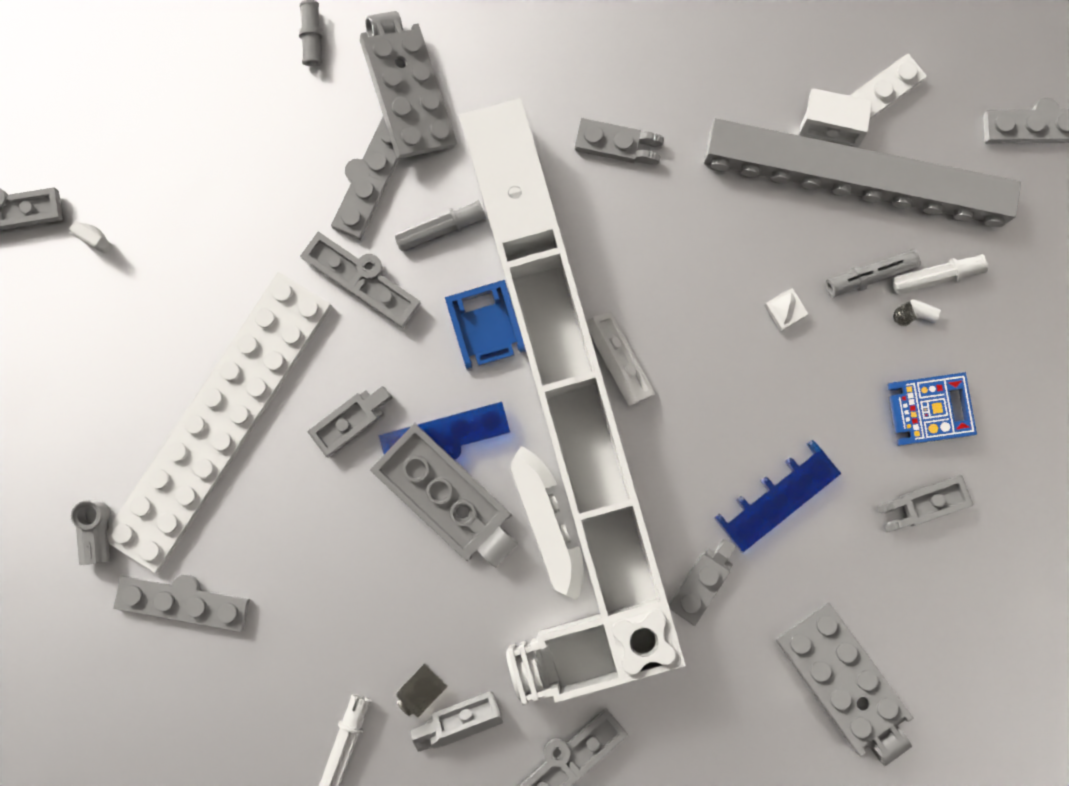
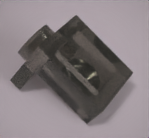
(420, 691)

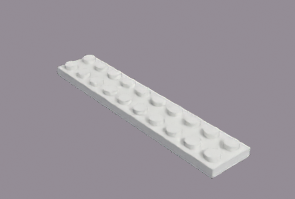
(217, 423)

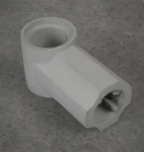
(93, 537)

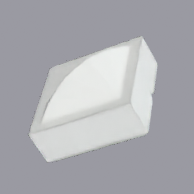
(91, 235)
(786, 309)

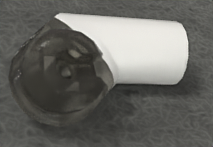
(913, 310)

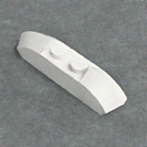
(532, 481)

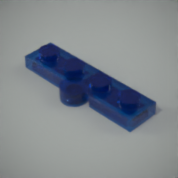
(458, 428)

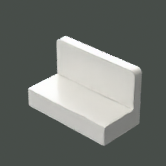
(836, 118)

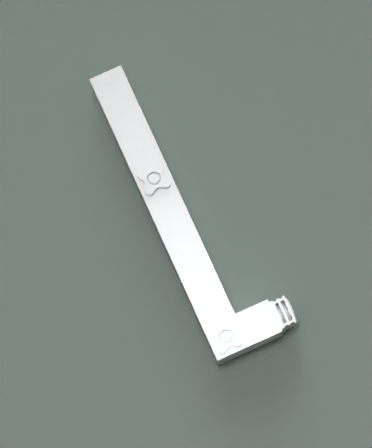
(635, 625)

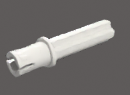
(951, 271)
(345, 740)

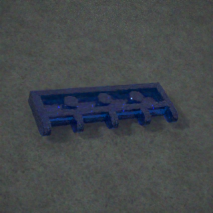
(779, 499)

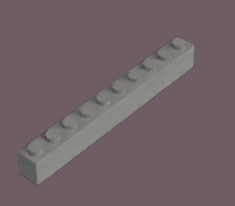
(862, 173)

